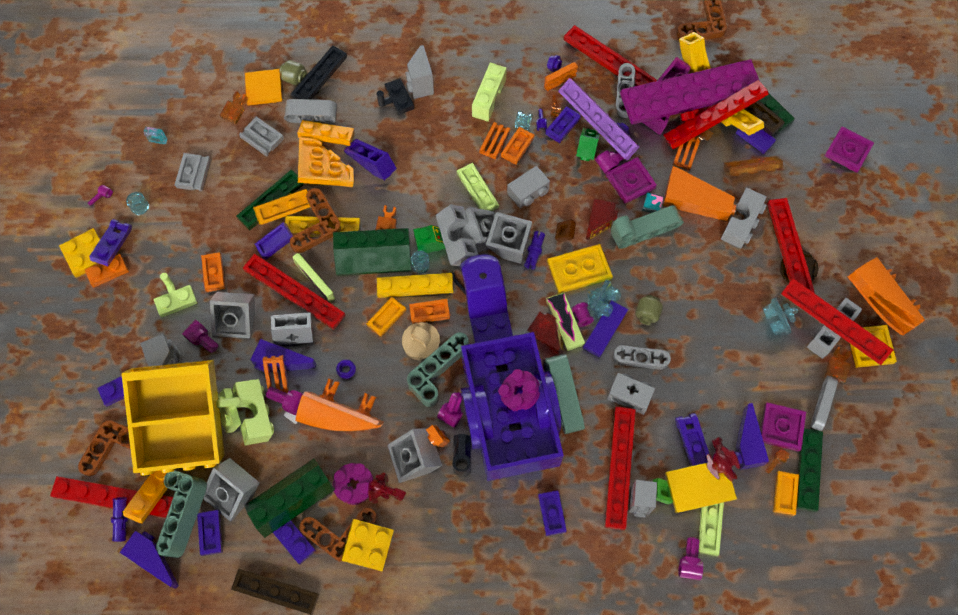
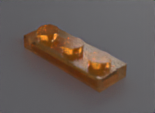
(753, 166)

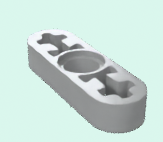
(648, 352)
(824, 403)

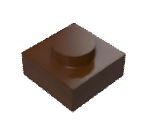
(565, 230)

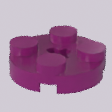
(515, 381)
(342, 479)

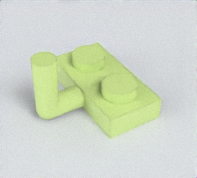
(175, 299)
(228, 410)

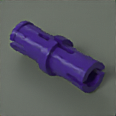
(534, 250)
(118, 519)

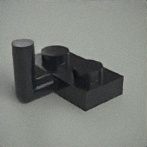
(397, 95)

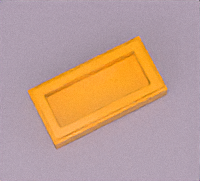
(386, 316)
(786, 493)

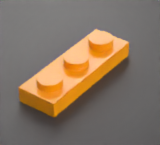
(326, 132)
(281, 207)
(146, 497)

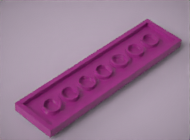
(686, 91)

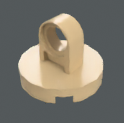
(420, 340)

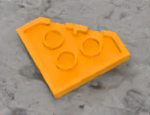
(321, 165)

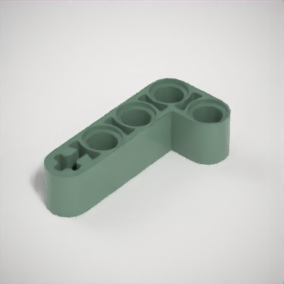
(631, 232)
(441, 366)
(567, 397)
(182, 512)

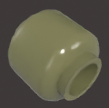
(292, 72)
(649, 309)

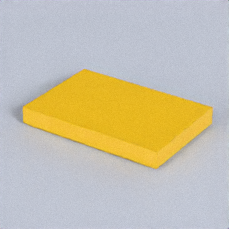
(579, 268)
(698, 488)

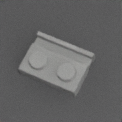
(261, 136)
(192, 172)

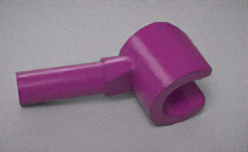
(102, 191)

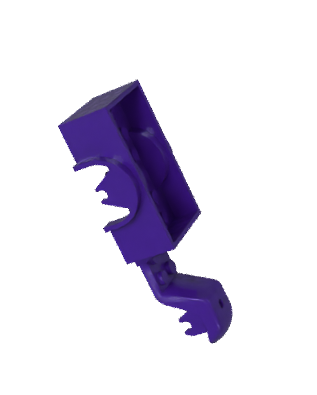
(488, 418)

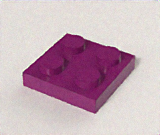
(849, 149)
(631, 180)
(783, 426)

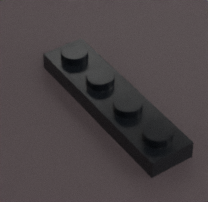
(319, 74)

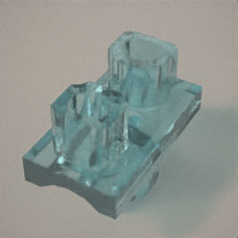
(600, 298)
(775, 309)

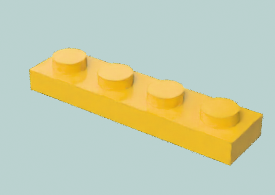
(298, 223)
(414, 285)

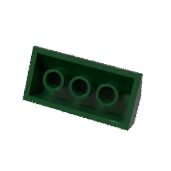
(372, 251)
(288, 498)

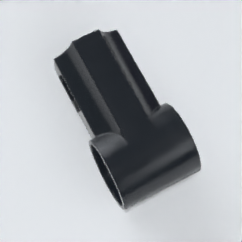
(462, 453)

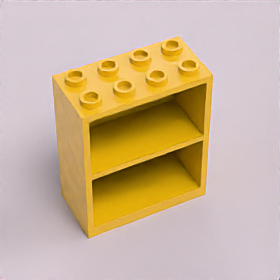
(173, 417)

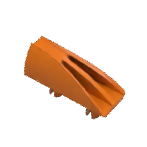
(886, 296)
(325, 413)

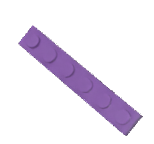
(599, 119)

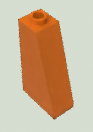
(697, 196)

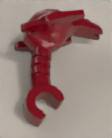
(722, 461)
(378, 488)

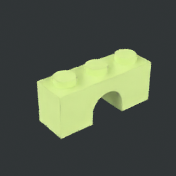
(491, 85)
(252, 397)

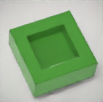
(663, 493)

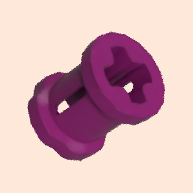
(582, 314)

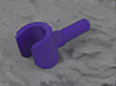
(541, 122)

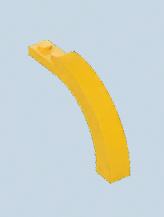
(695, 55)

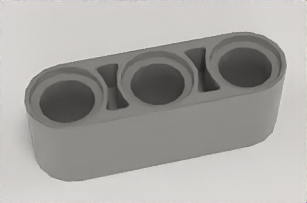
(624, 82)
(310, 110)

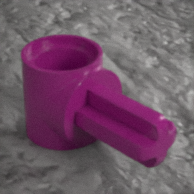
(608, 160)
(198, 335)
(289, 401)
(451, 411)
(690, 565)

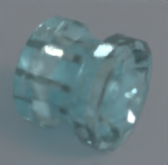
(523, 120)
(137, 198)
(420, 266)

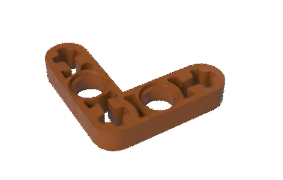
(709, 25)
(322, 226)
(108, 440)
(336, 542)

